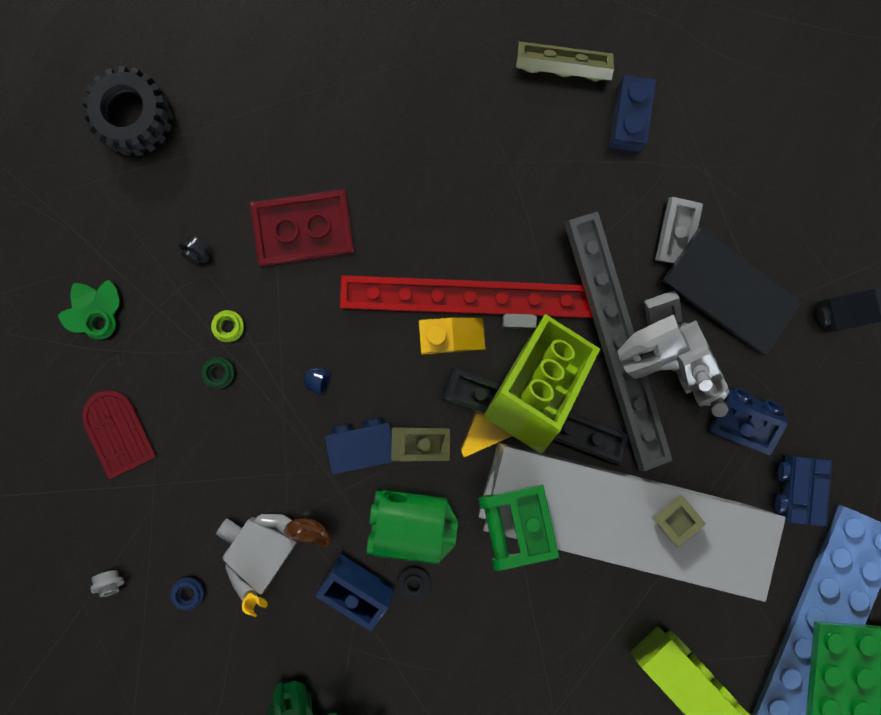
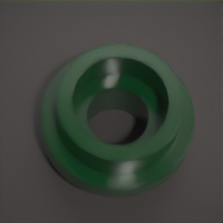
(208, 369)

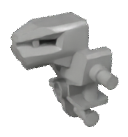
(679, 349)

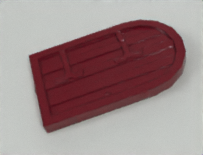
(116, 432)

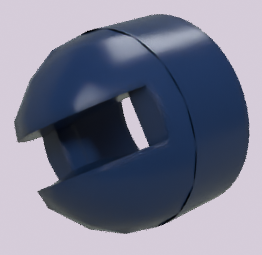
(317, 380)

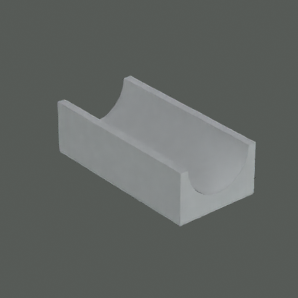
(611, 520)

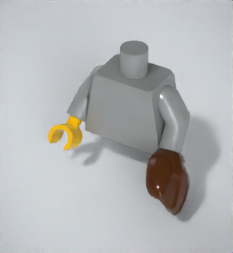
(261, 550)

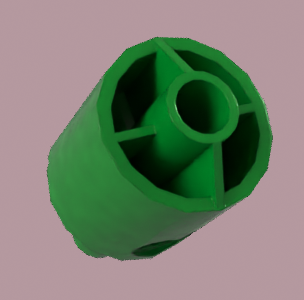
(411, 527)

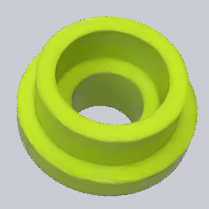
(218, 322)

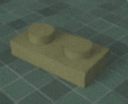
(420, 444)

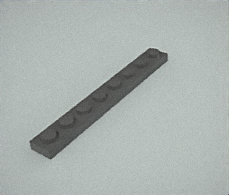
(613, 330)

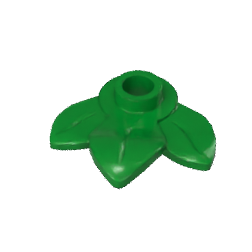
(88, 307)

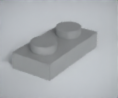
(678, 227)

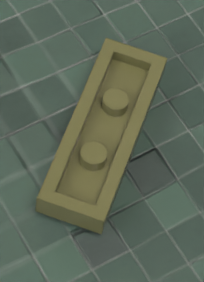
(565, 61)

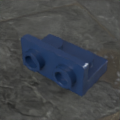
(751, 421)

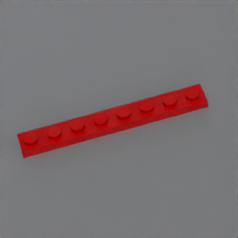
(463, 296)

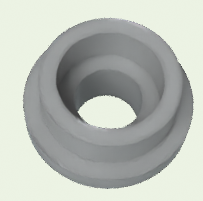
(106, 583)

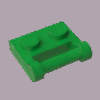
(531, 526)

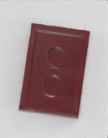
(302, 228)

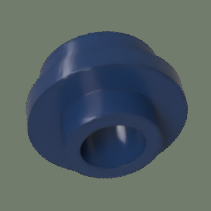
(178, 598)

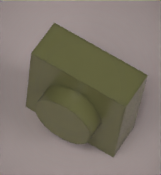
(678, 520)

